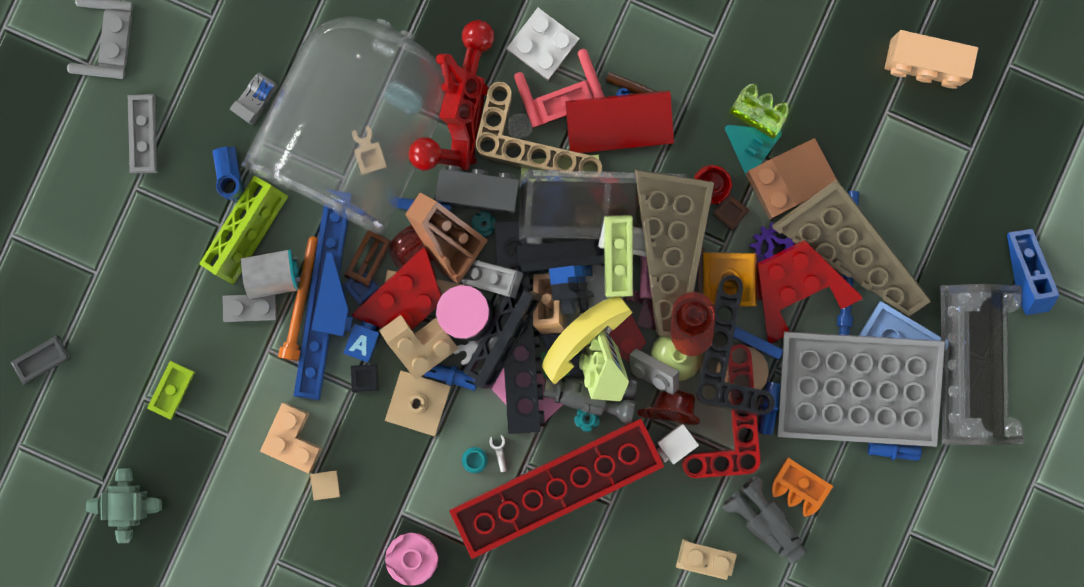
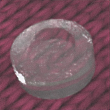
(519, 126)

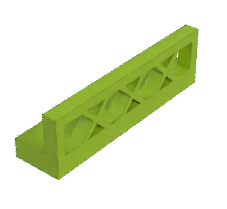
(246, 231)

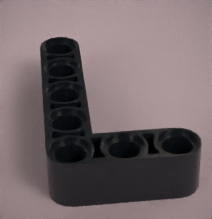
(722, 355)

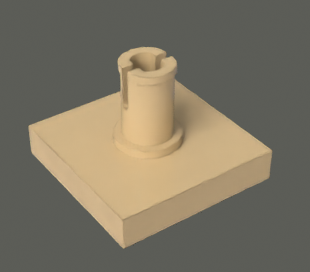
(418, 403)

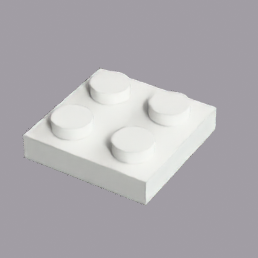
(542, 44)

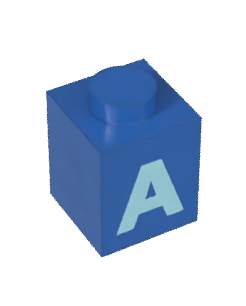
(362, 341)

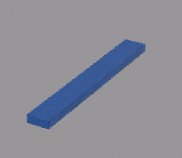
(314, 343)

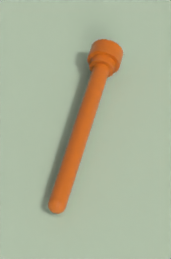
(290, 348)

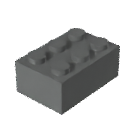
(477, 190)

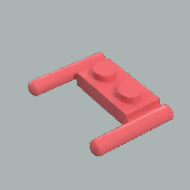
(552, 105)

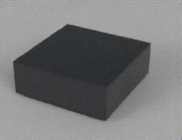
(364, 378)

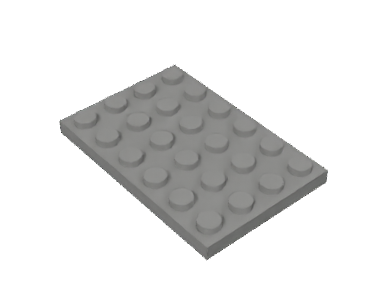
(860, 388)

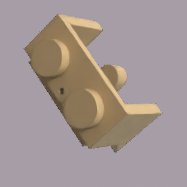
(706, 560)

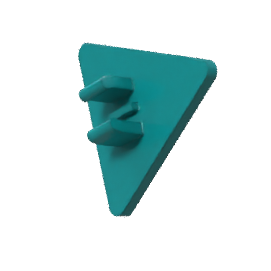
(750, 145)

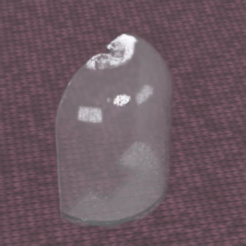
(350, 118)

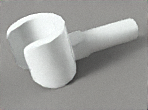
(499, 453)

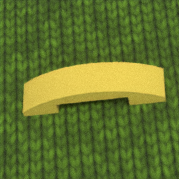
(580, 332)

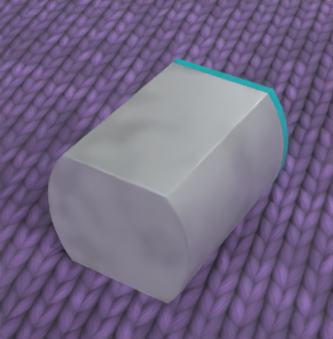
(270, 274)

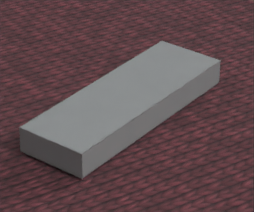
(142, 134)
(493, 278)

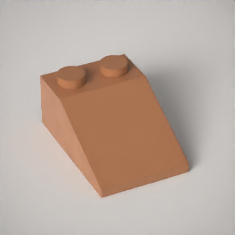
(790, 178)

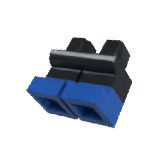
(569, 287)

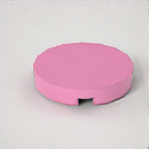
(463, 312)
(411, 559)

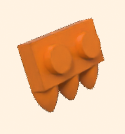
(801, 485)

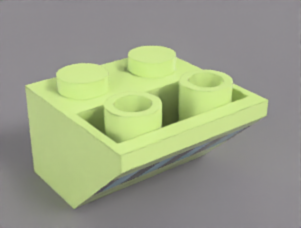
(603, 369)

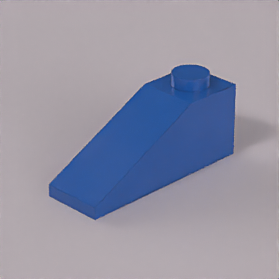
(1031, 272)
(332, 306)

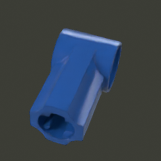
(226, 171)

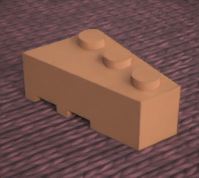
(445, 236)

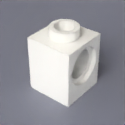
(676, 444)

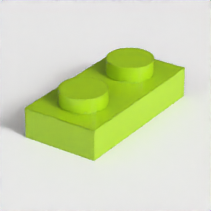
(171, 390)

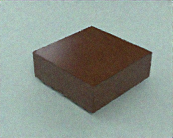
(730, 212)

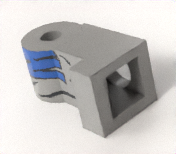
(254, 98)

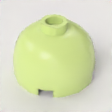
(667, 353)

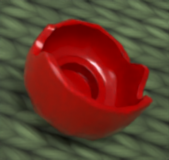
(721, 179)

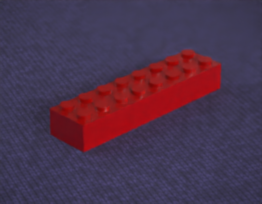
(556, 488)

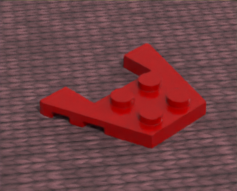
(794, 276)

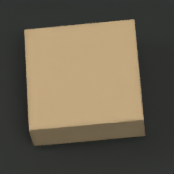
(325, 485)

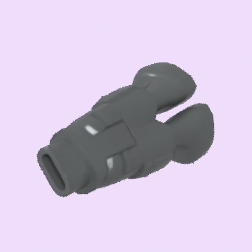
(575, 395)
(767, 524)

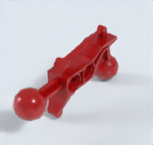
(460, 105)

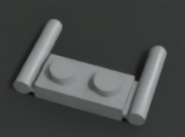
(113, 41)

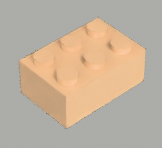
(930, 59)

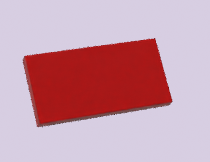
(619, 122)

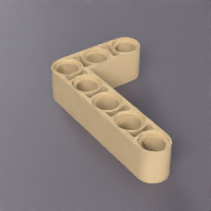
(527, 148)

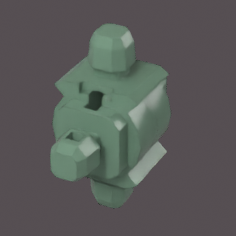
(123, 505)

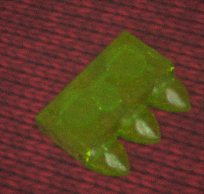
(759, 111)

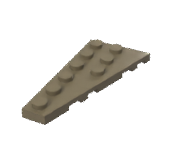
(674, 228)
(853, 246)

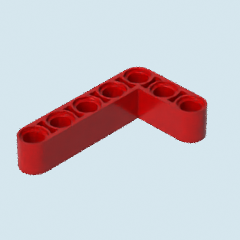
(738, 422)

